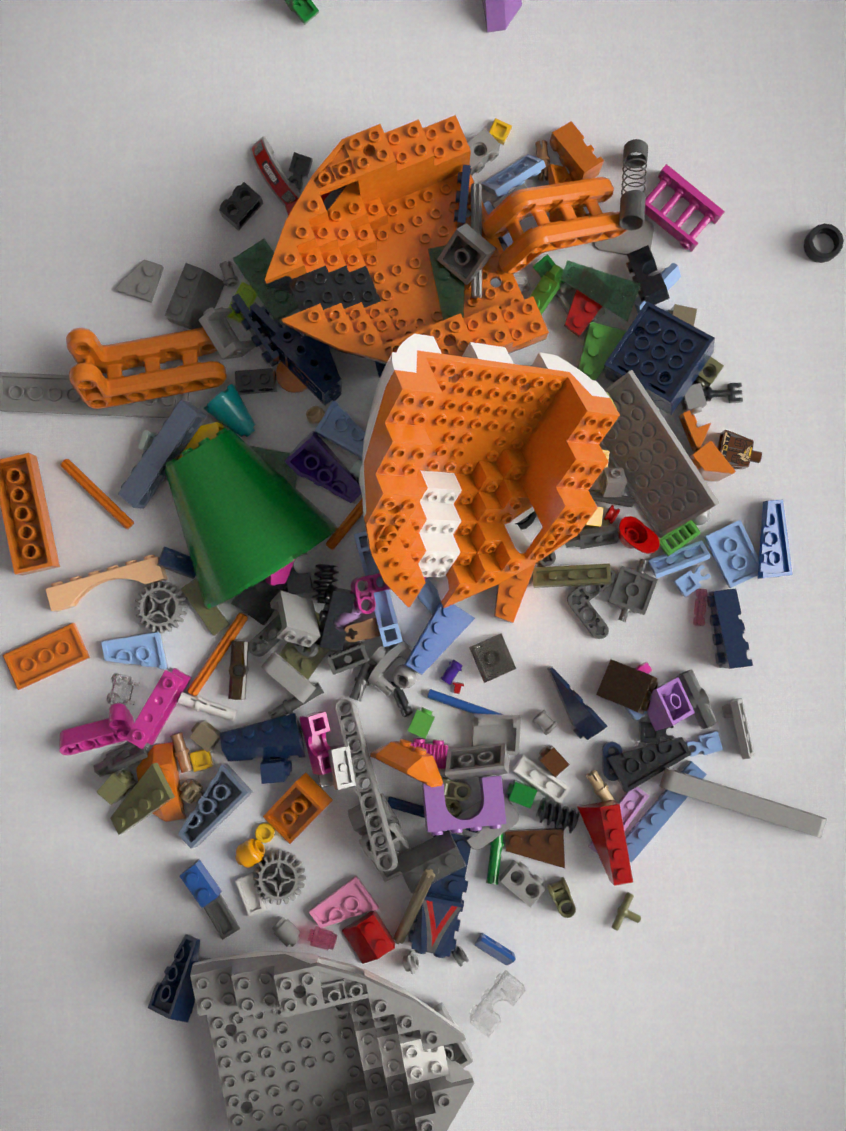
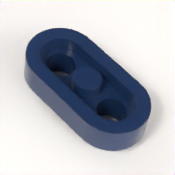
(605, 765)

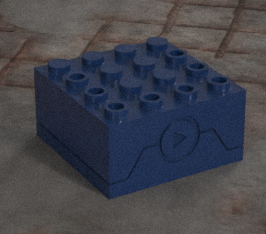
(662, 354)

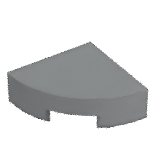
(523, 283)

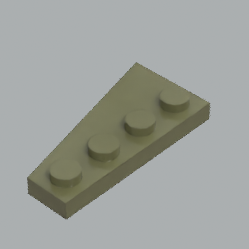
(144, 799)

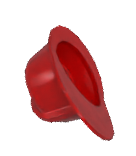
(637, 535)

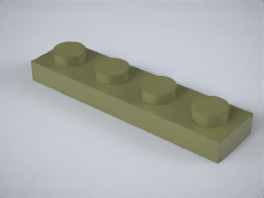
(571, 575)

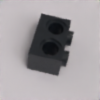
(245, 208)
(256, 381)

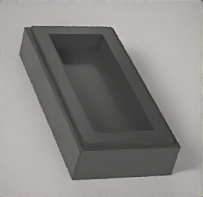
(221, 917)

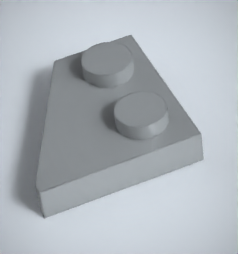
(142, 281)

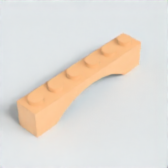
(69, 594)

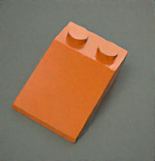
(297, 808)

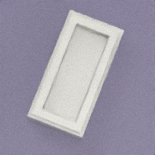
(252, 901)

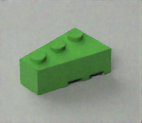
(597, 348)

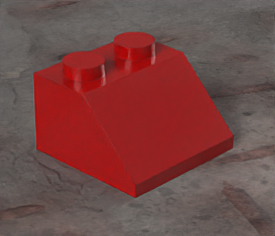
(369, 937)

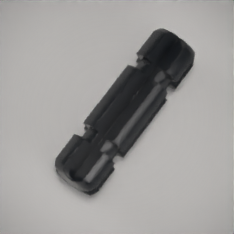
(401, 701)

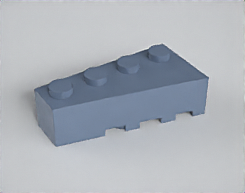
(216, 804)

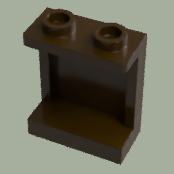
(627, 686)

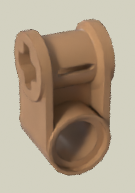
(365, 630)

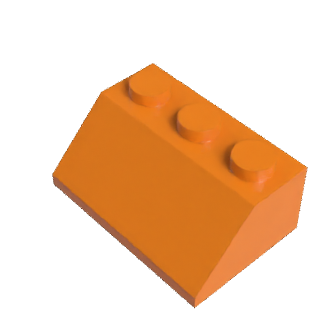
(711, 463)

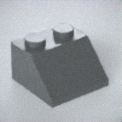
(466, 253)

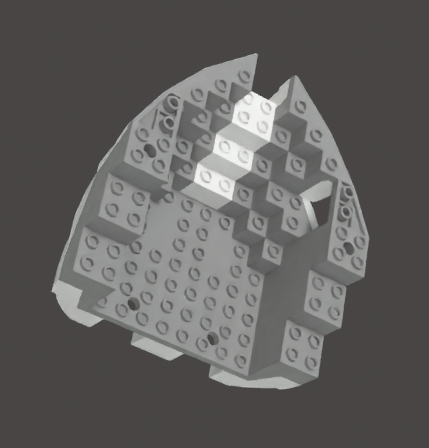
(326, 1046)

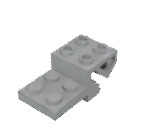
(400, 843)

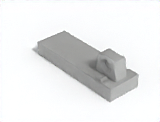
(737, 712)

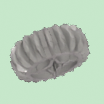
(166, 613)
(271, 877)

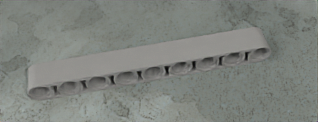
(372, 791)
(743, 802)

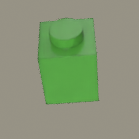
(421, 722)

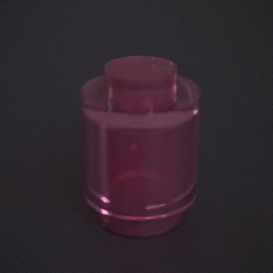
(322, 938)

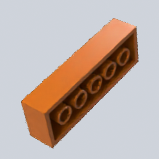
(26, 515)

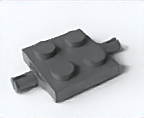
(632, 590)

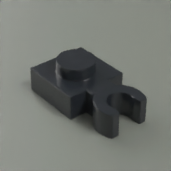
(299, 166)
(648, 734)

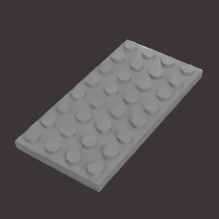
(653, 460)

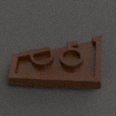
(537, 844)

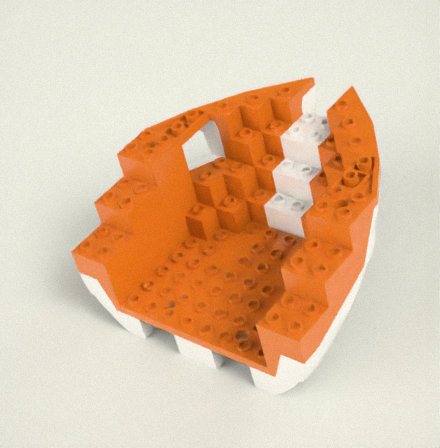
(469, 452)

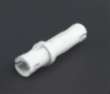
(200, 704)

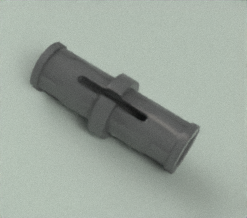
(361, 681)

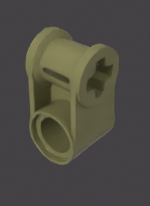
(451, 787)
(560, 894)

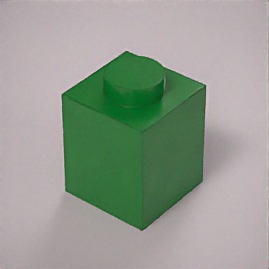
(521, 793)

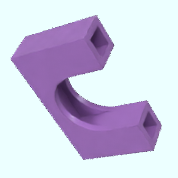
(490, 812)

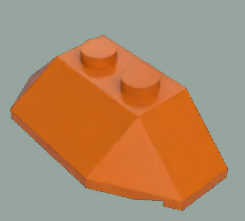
(164, 756)
(410, 761)

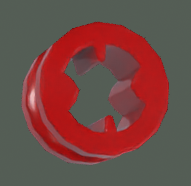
(611, 514)

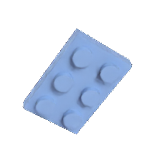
(513, 175)
(734, 553)

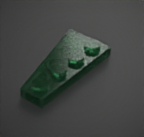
(604, 288)

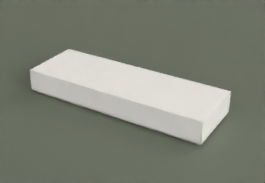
(541, 779)

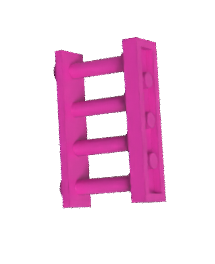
(696, 200)
(158, 708)

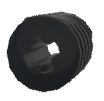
(325, 580)
(557, 815)

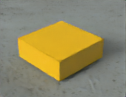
(500, 130)
(201, 760)

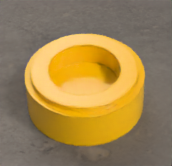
(264, 832)

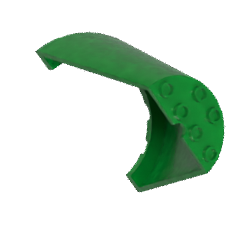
(239, 516)

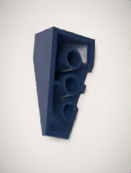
(582, 716)
(175, 994)

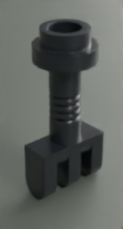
(730, 393)

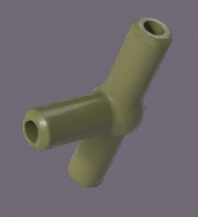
(624, 912)

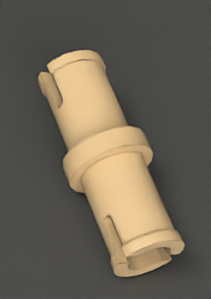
(600, 787)

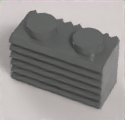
(348, 658)

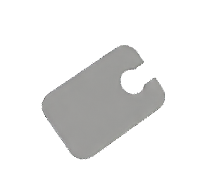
(629, 240)
(487, 835)

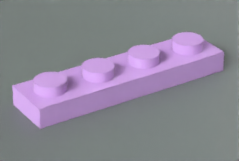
(629, 805)

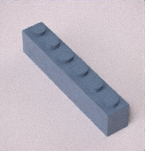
(165, 446)

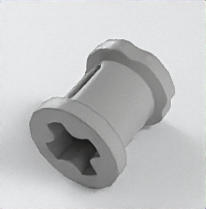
(545, 722)

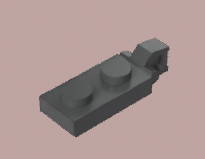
(595, 537)
(120, 759)

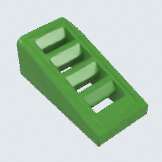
(689, 531)

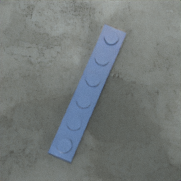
(657, 816)

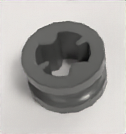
(460, 956)

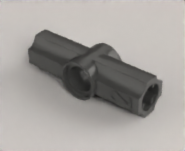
(698, 699)

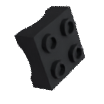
(256, 601)

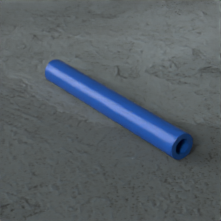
(458, 703)

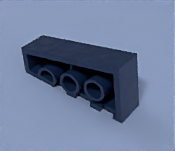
(728, 629)

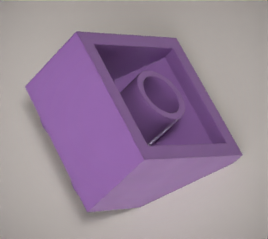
(669, 705)

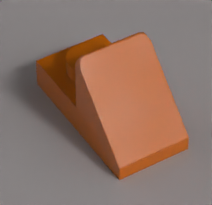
(694, 435)

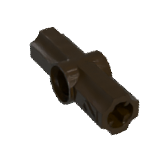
(238, 683)

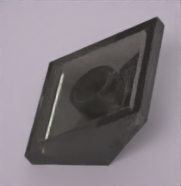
(492, 658)

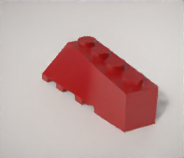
(608, 836)

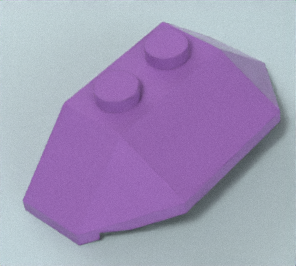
(500, 13)

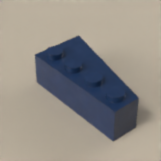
(264, 740)

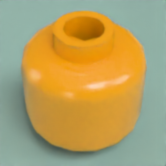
(250, 853)

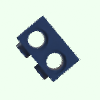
(275, 770)

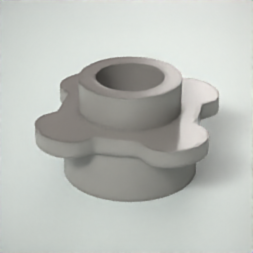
(410, 962)

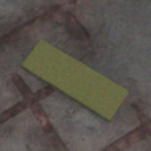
(211, 617)

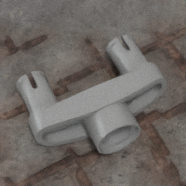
(384, 660)

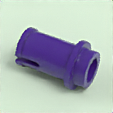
(451, 671)

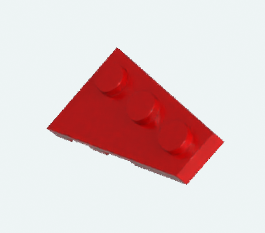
(581, 313)

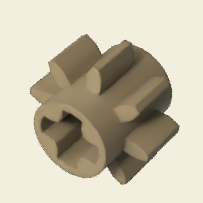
(191, 791)

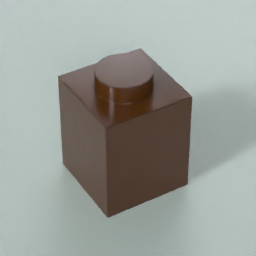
(552, 760)

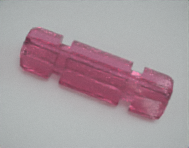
(700, 607)

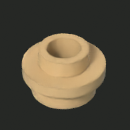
(315, 414)

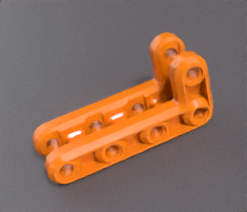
(553, 235)
(150, 352)

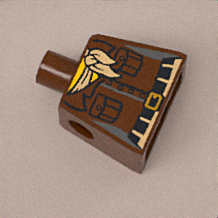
(738, 450)

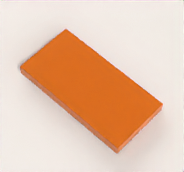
(46, 656)

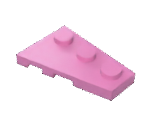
(346, 902)

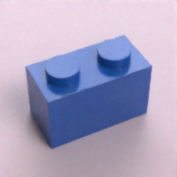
(200, 883)

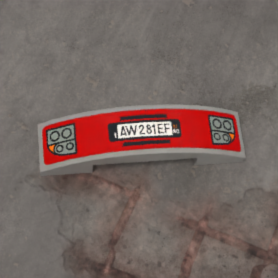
(272, 172)

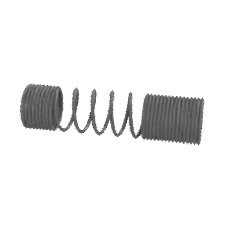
(633, 201)

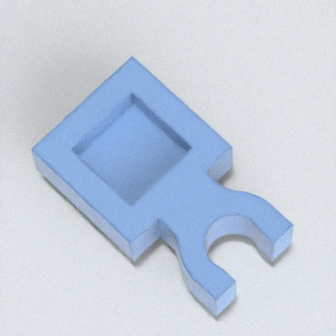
(690, 581)
(707, 743)

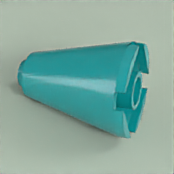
(231, 411)

